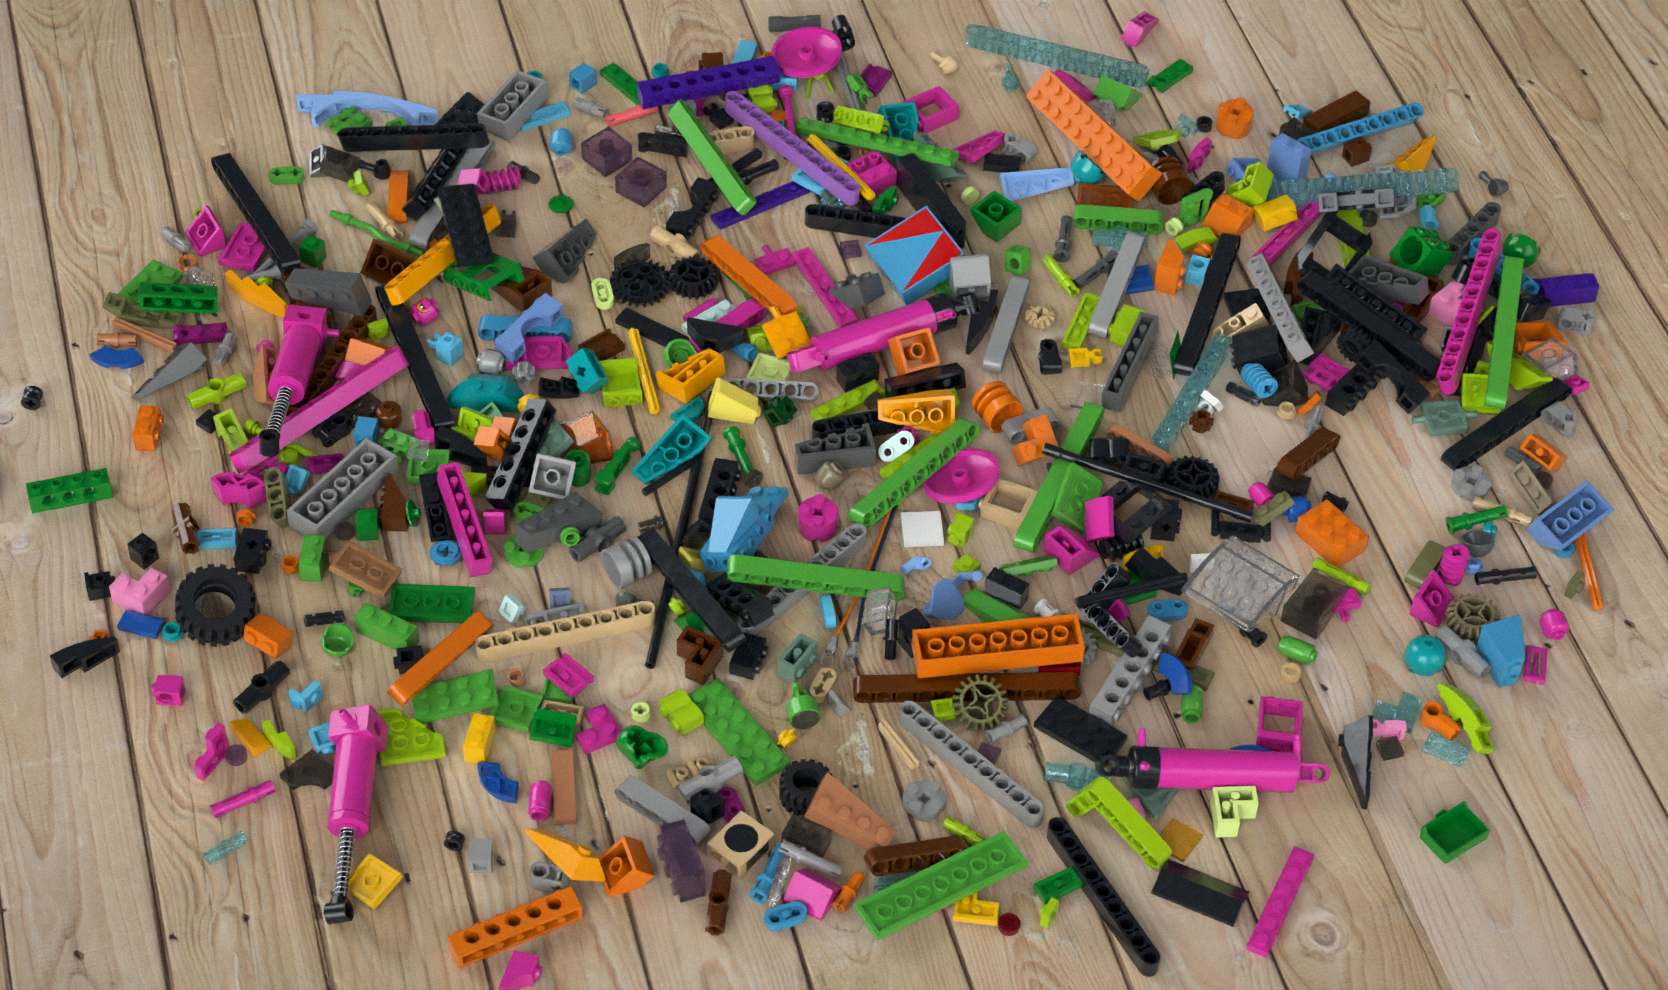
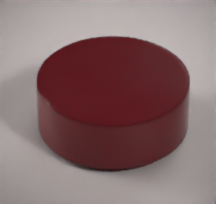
(1009, 924)

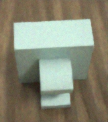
(512, 608)

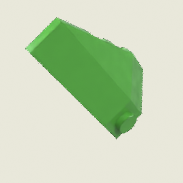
(991, 609)

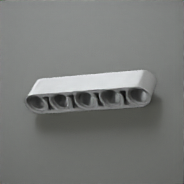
(780, 386)
(659, 807)

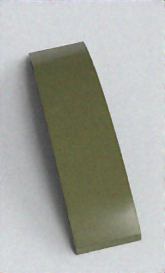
(130, 312)

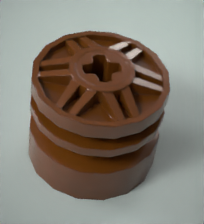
(1172, 182)

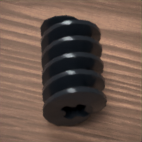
(1116, 546)

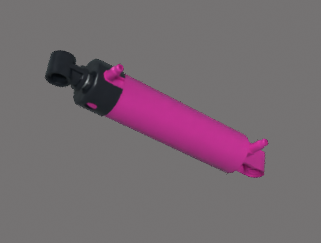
(872, 334)
(1208, 768)

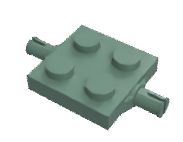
(1444, 417)

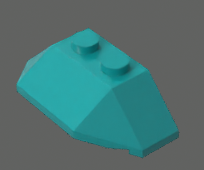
(480, 389)

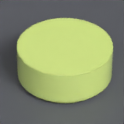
(970, 195)

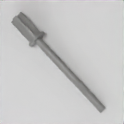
(1312, 424)

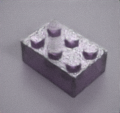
(681, 861)

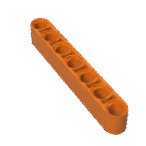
(747, 275)
(439, 658)

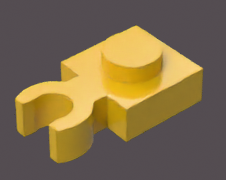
(1082, 357)

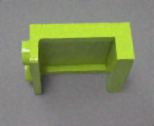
(624, 383)

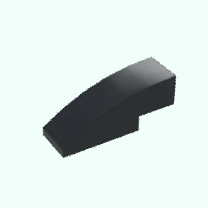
(460, 447)
(1149, 568)
(84, 655)

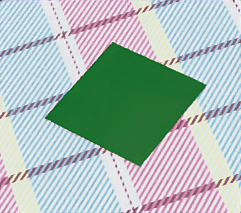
(1174, 351)

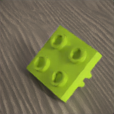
(1473, 394)

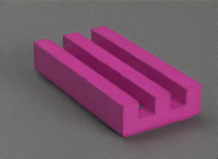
(1534, 677)

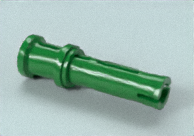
(737, 446)
(1467, 520)

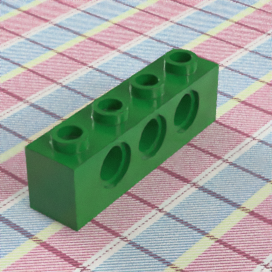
(178, 298)
(69, 490)

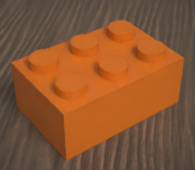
(1331, 534)

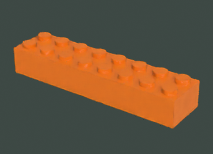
(997, 645)

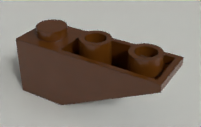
(393, 507)

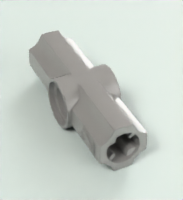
(1463, 652)
(711, 777)

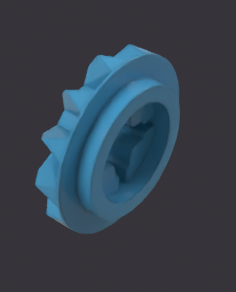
(440, 548)

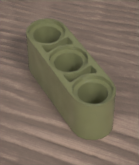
(274, 489)
(1428, 560)

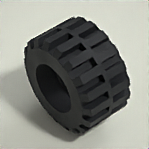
(800, 774)

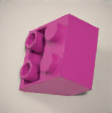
(874, 172)
(1069, 549)

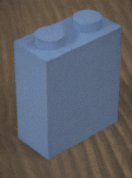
(1288, 158)

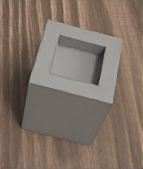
(480, 855)

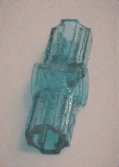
(1114, 237)
(1073, 775)

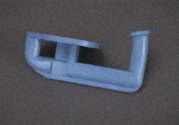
(945, 599)

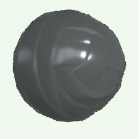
(1478, 543)

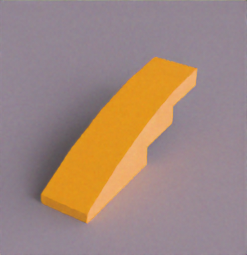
(259, 296)

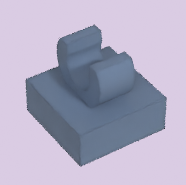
(559, 597)

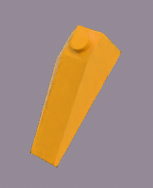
(1416, 156)
(923, 410)
(571, 857)

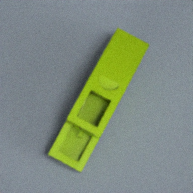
(1466, 710)

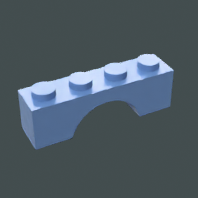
(543, 312)

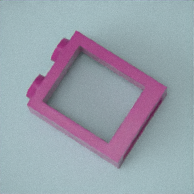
(948, 113)
(1277, 740)

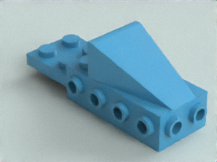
(741, 525)

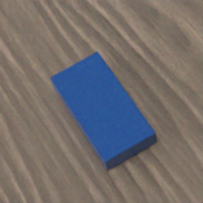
(140, 624)

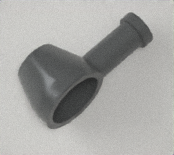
(1495, 186)
(625, 598)

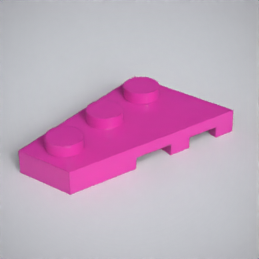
(980, 146)

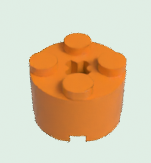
(1234, 118)

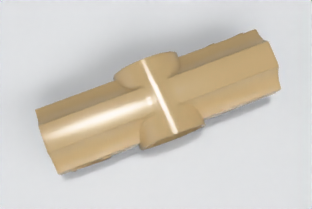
(673, 244)

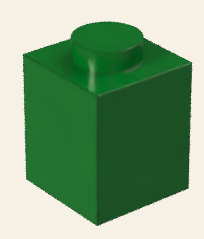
(312, 251)

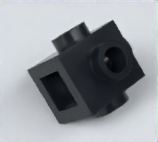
(707, 805)

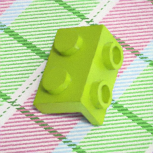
(470, 421)

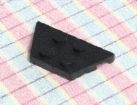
(463, 111)

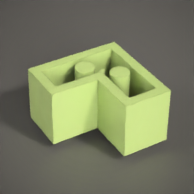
(1230, 806)

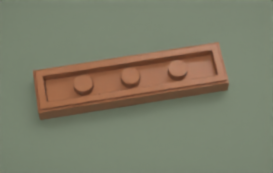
(564, 787)

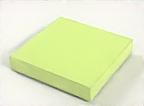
(769, 368)

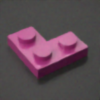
(604, 730)
(216, 744)

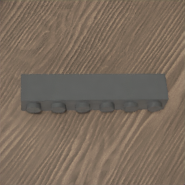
(1130, 362)

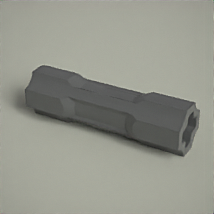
(780, 23)

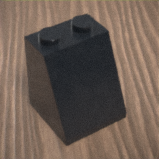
(1261, 347)

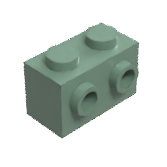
(797, 658)

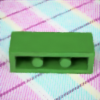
(385, 627)

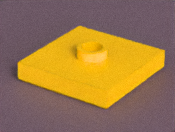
(373, 881)

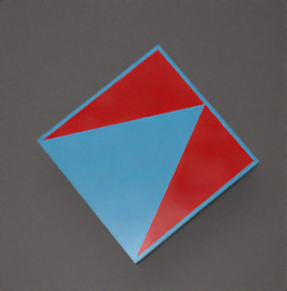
(914, 255)

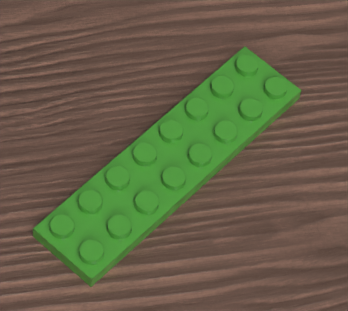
(940, 885)

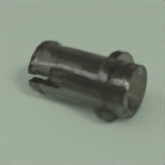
(656, 523)

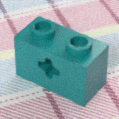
(587, 371)

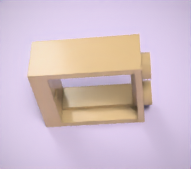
(1002, 515)

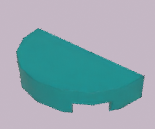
(692, 410)

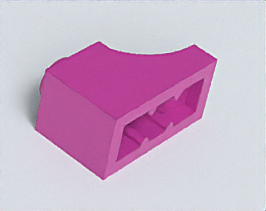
(521, 971)

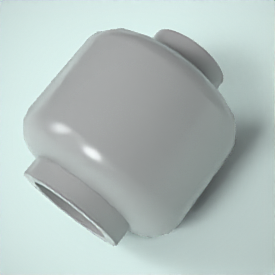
(491, 362)

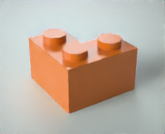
(1038, 433)
(496, 438)

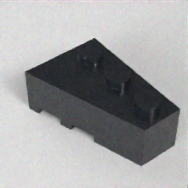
(1319, 330)

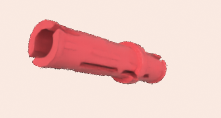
(637, 112)

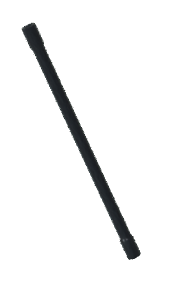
(1060, 453)

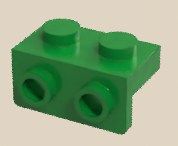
(552, 727)

